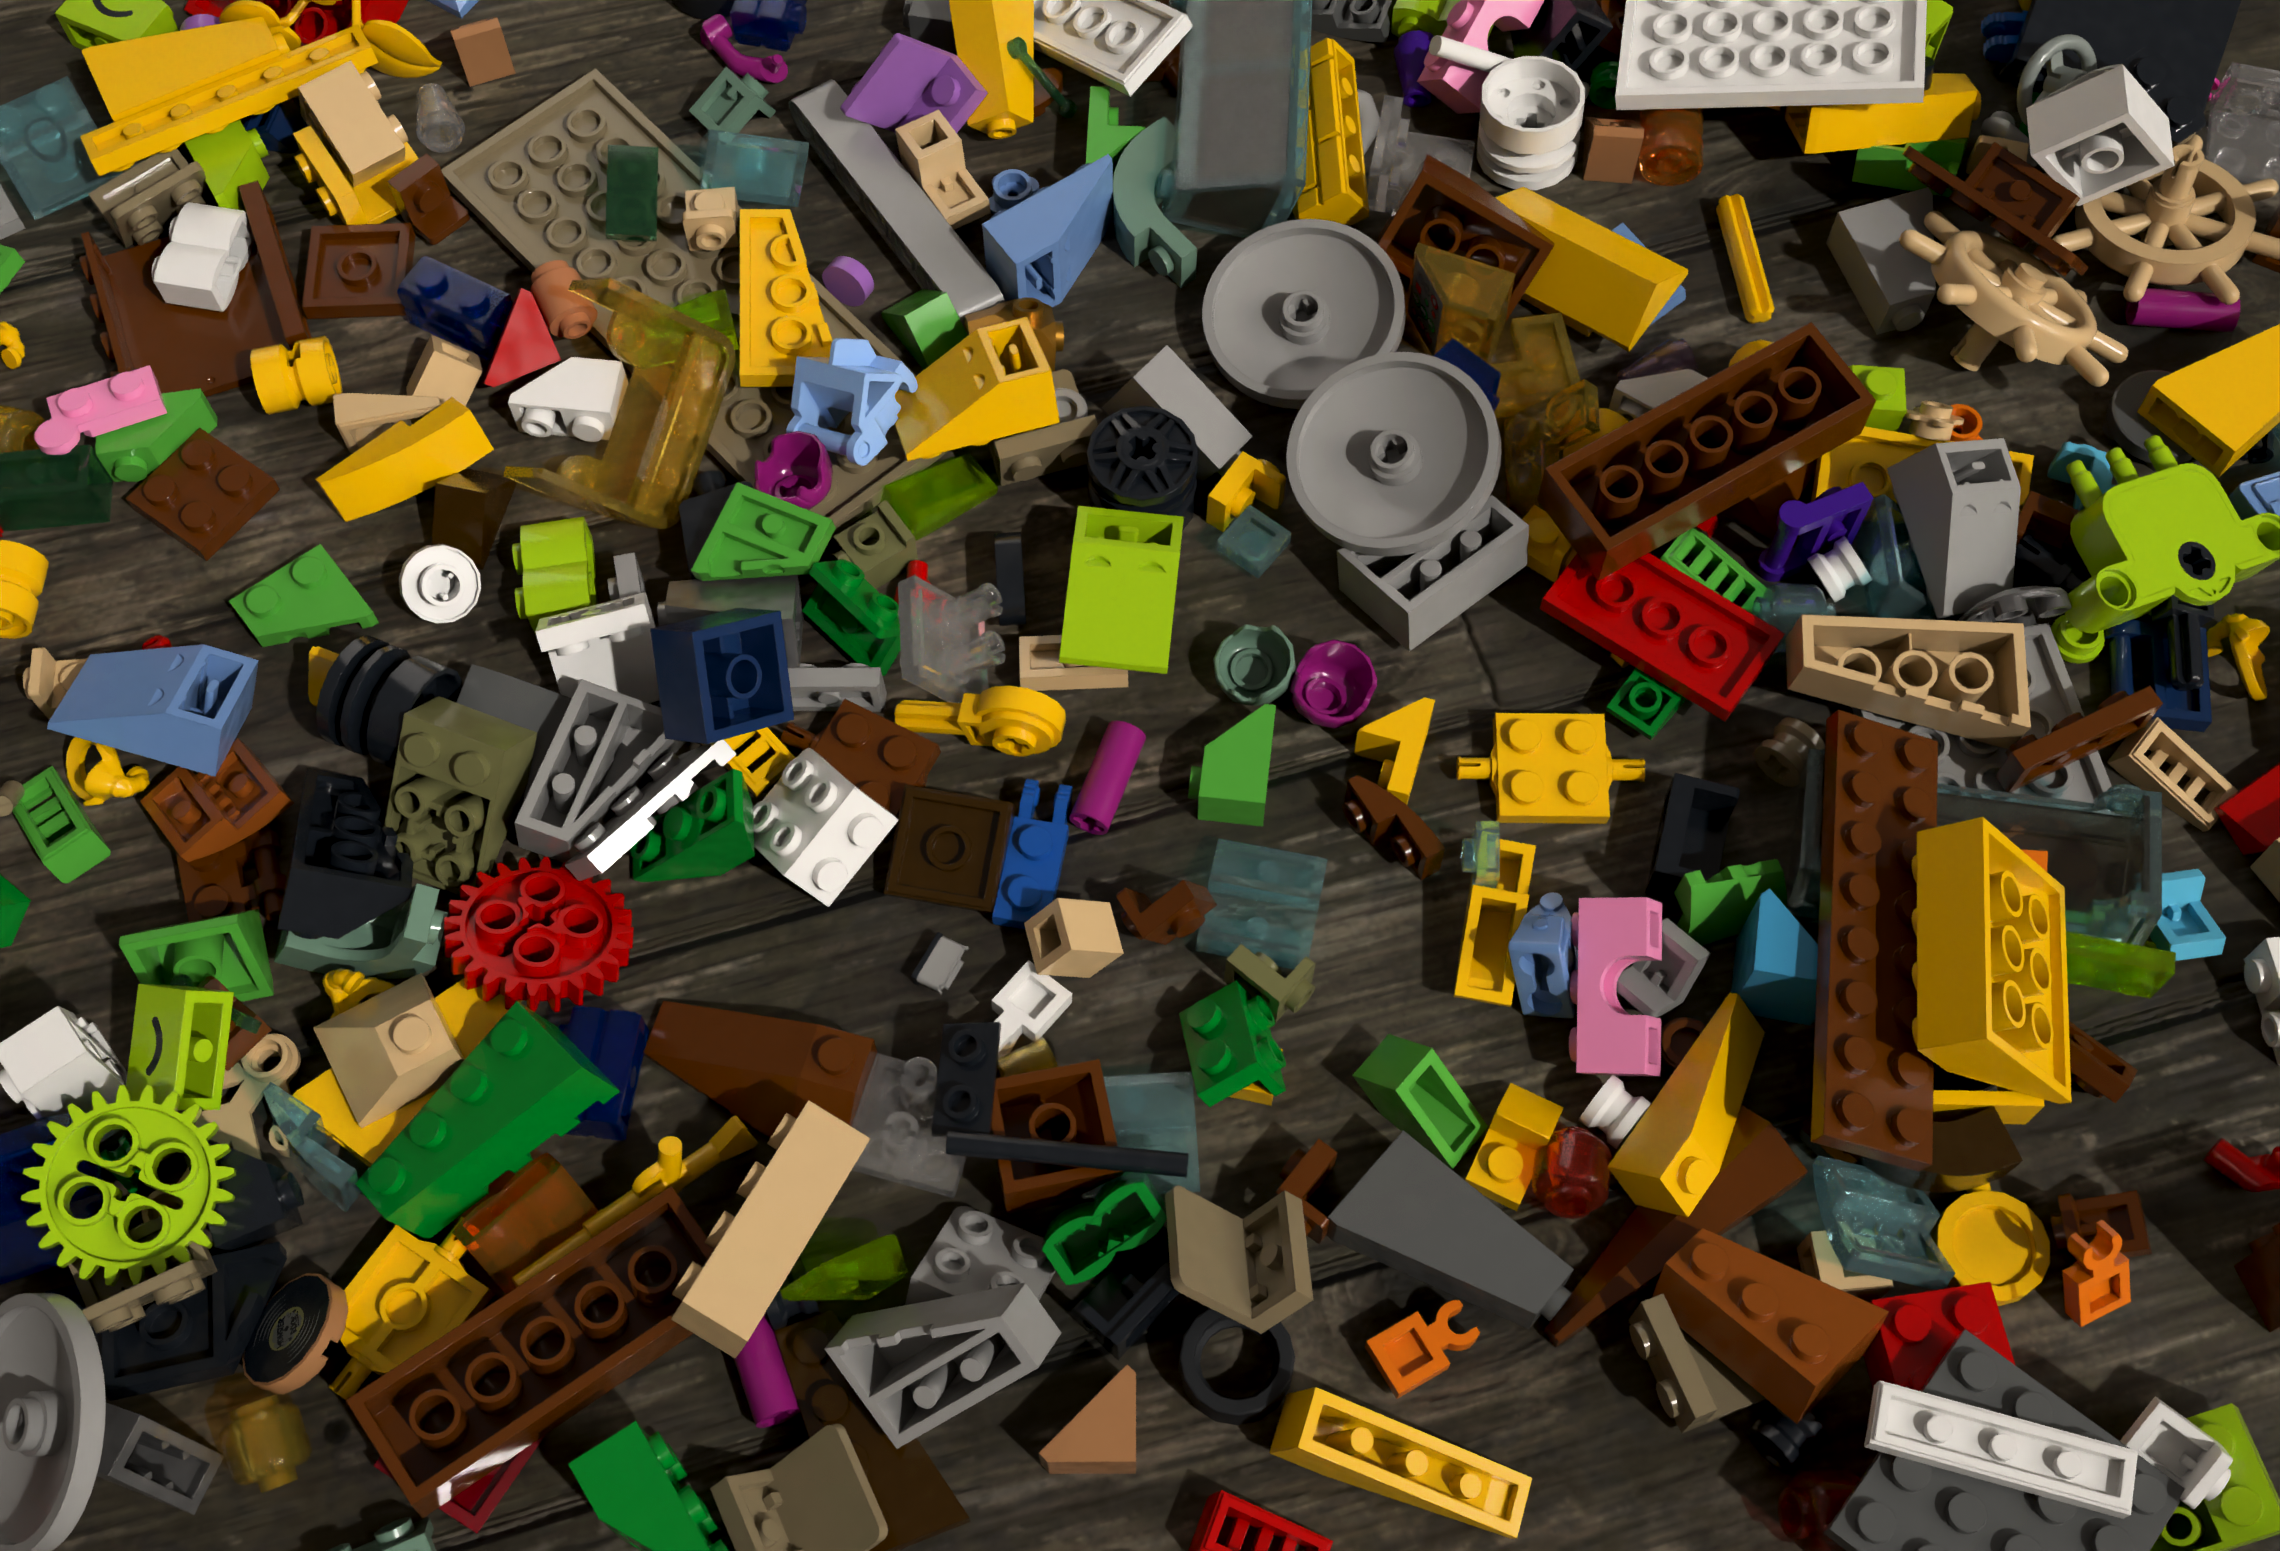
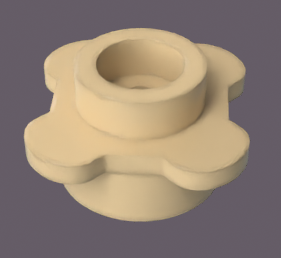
(1933, 421)

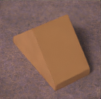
(483, 51)
(1611, 149)
(1100, 1435)

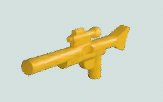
(666, 1172)

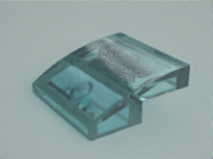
(1263, 902)
(1155, 1114)
(303, 1138)
(1879, 1225)

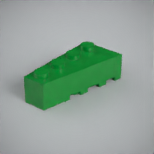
(483, 1122)

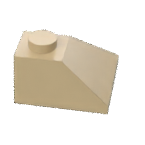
(390, 1050)

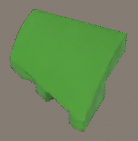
(1888, 166)
(1724, 901)

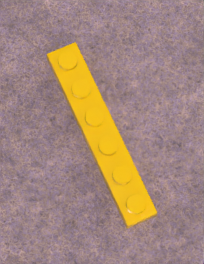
(222, 102)

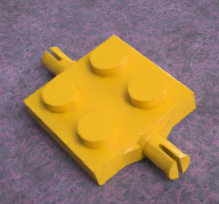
(1550, 768)
(403, 1303)

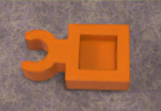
(2098, 1278)
(1413, 1352)

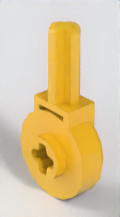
(1002, 717)

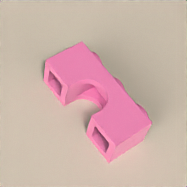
(1470, 23)
(1609, 939)

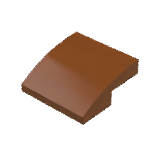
(212, 813)

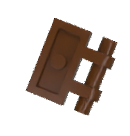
(218, 885)

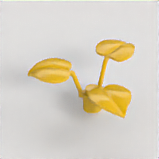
(395, 48)

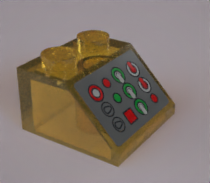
(1458, 301)

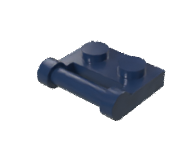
(2180, 709)

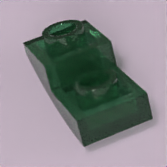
(632, 193)

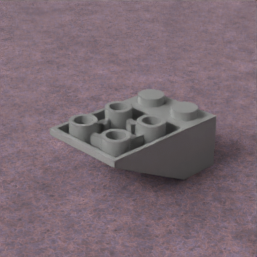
(1960, 519)

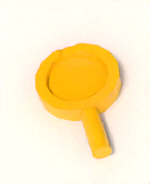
(1993, 1241)

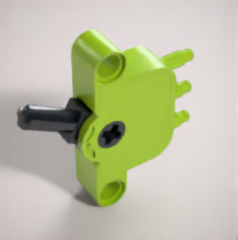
(2163, 550)

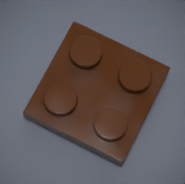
(357, 270)
(203, 494)

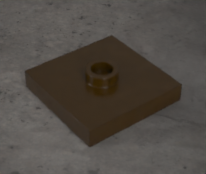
(949, 849)

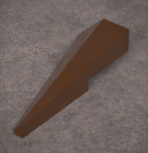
(1752, 1175)

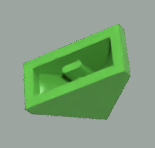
(925, 325)

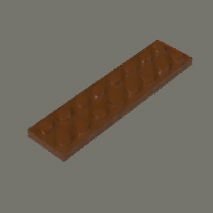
(1867, 1073)

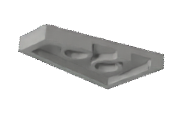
(633, 819)

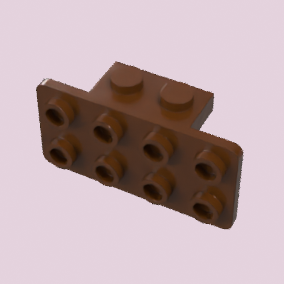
(2017, 195)

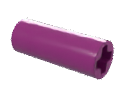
(2182, 311)
(1107, 777)
(766, 1378)

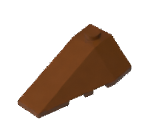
(762, 1063)

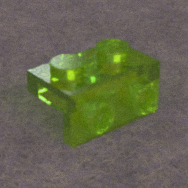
(2118, 965)

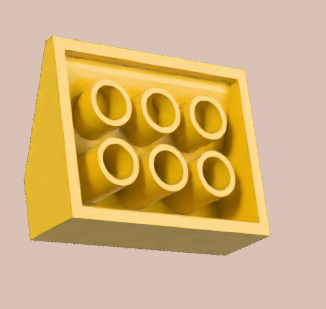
(1990, 961)

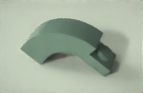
(1137, 220)
(388, 947)

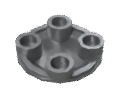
(2020, 605)

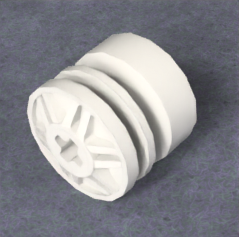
(1530, 122)

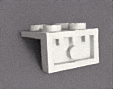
(603, 646)

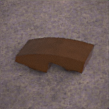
(1385, 816)

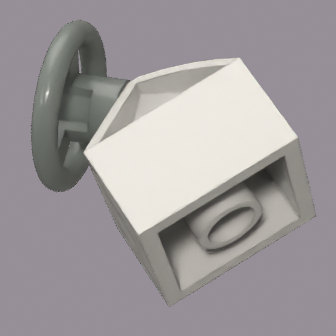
(2091, 124)

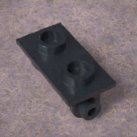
(966, 1078)

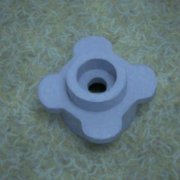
(1010, 189)

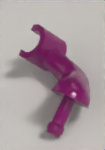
(715, 36)

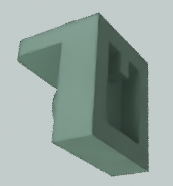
(731, 102)

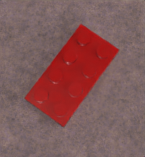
(1667, 628)

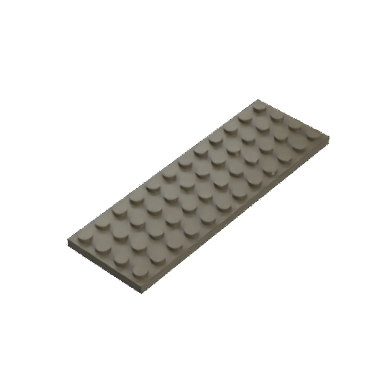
(545, 199)

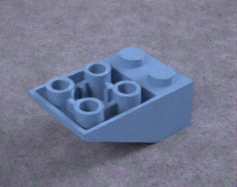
(1050, 236)
(162, 703)

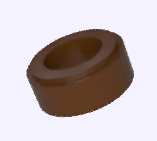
(1677, 1040)

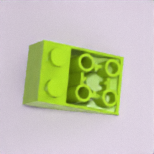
(1121, 590)
(2243, 1510)

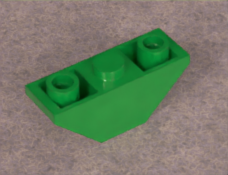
(700, 835)

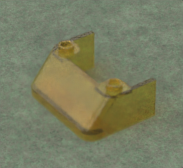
(662, 418)

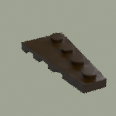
(903, 1479)

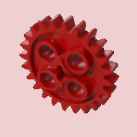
(537, 935)

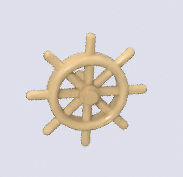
(2172, 215)
(2011, 301)

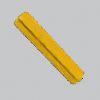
(1745, 259)

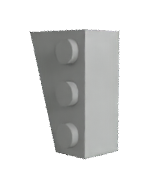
(1430, 588)
(592, 761)
(941, 1355)

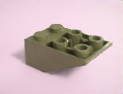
(456, 790)

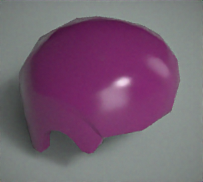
(796, 470)
(1333, 683)

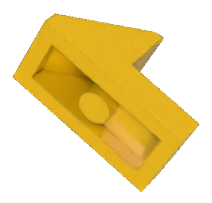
(1398, 744)
(1508, 1150)

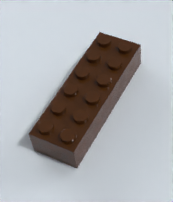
(1704, 450)
(533, 1355)

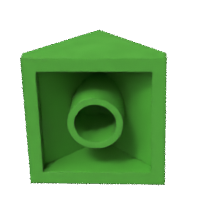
(219, 946)

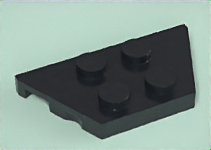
(194, 1336)

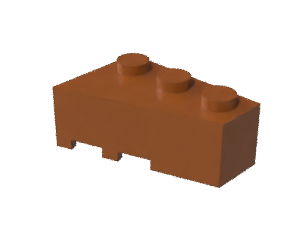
(1768, 1320)

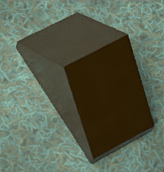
(470, 511)

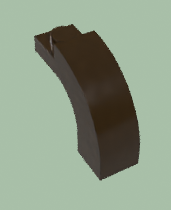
(1964, 1156)

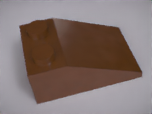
(1463, 219)

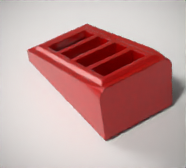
(1244, 1514)

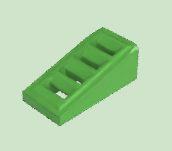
(1711, 557)
(61, 818)

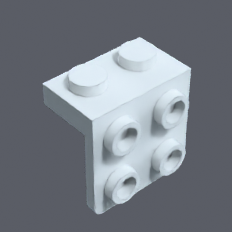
(818, 826)

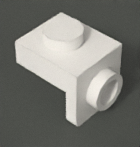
(2180, 1452)

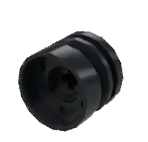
(1143, 463)
(372, 690)

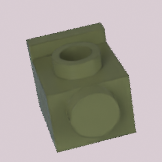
(878, 545)

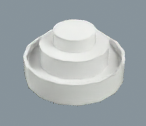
(439, 583)

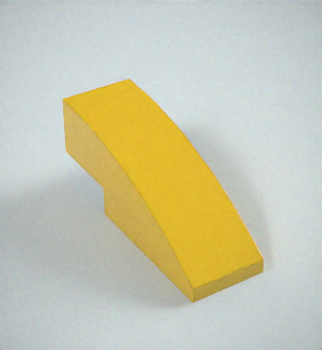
(405, 461)
(1489, 924)

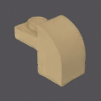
(936, 162)

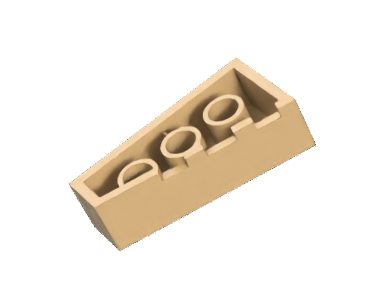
(1919, 671)
(770, 1230)

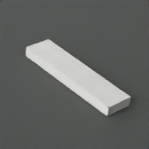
(2002, 1449)

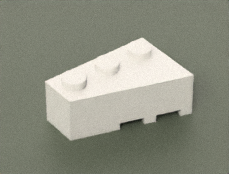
(59, 1064)

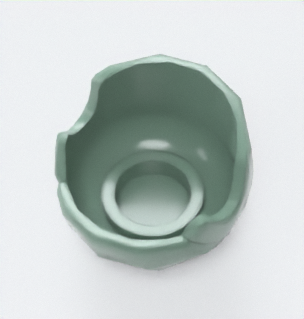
(1254, 665)

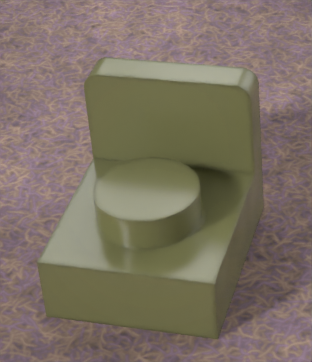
(1263, 977)

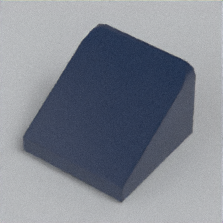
(278, 126)

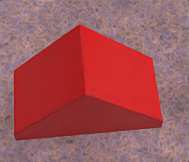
(523, 344)

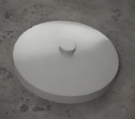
(1300, 307)
(1394, 454)
(47, 1419)

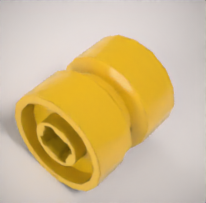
(295, 375)
(21, 581)

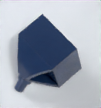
(722, 675)

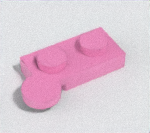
(99, 409)

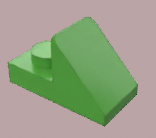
(1104, 132)

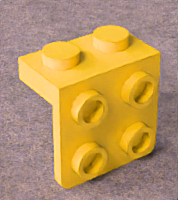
(363, 204)

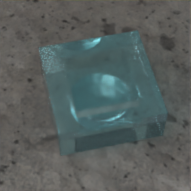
(1254, 541)
(1482, 854)

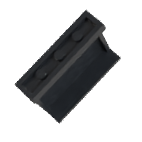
(2184, 32)

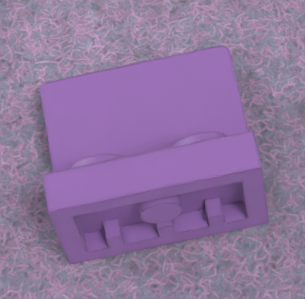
(912, 82)

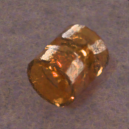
(1671, 145)

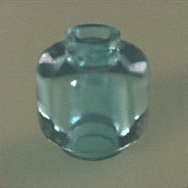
(1785, 604)

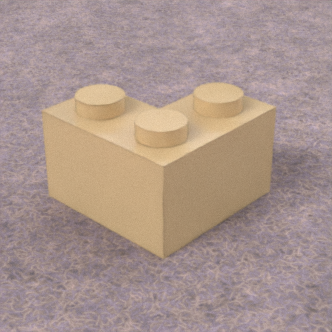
(351, 122)

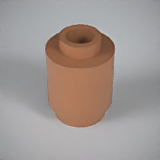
(563, 311)

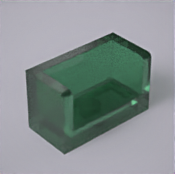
(53, 489)

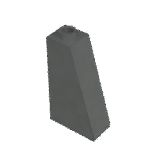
(1449, 1235)

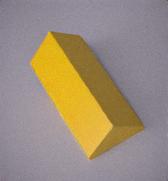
(1594, 274)

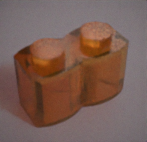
(525, 1220)

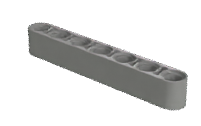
(893, 201)

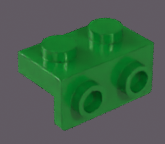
(854, 614)
(1231, 1044)

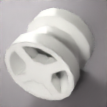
(1839, 569)
(1614, 1111)

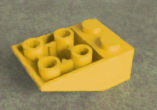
(978, 392)

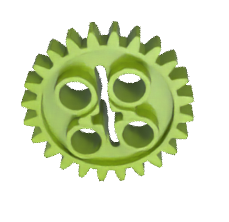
(105, 1236)

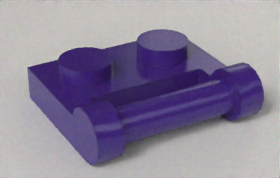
(1819, 524)

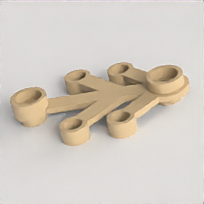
(236, 1116)

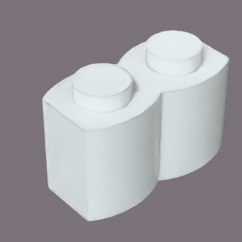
(203, 256)

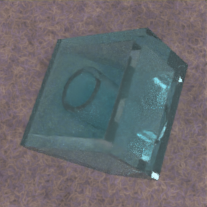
(45, 148)

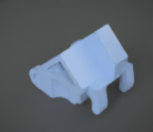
(844, 383)

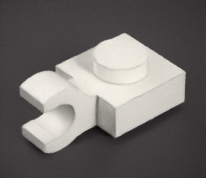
(1028, 1006)

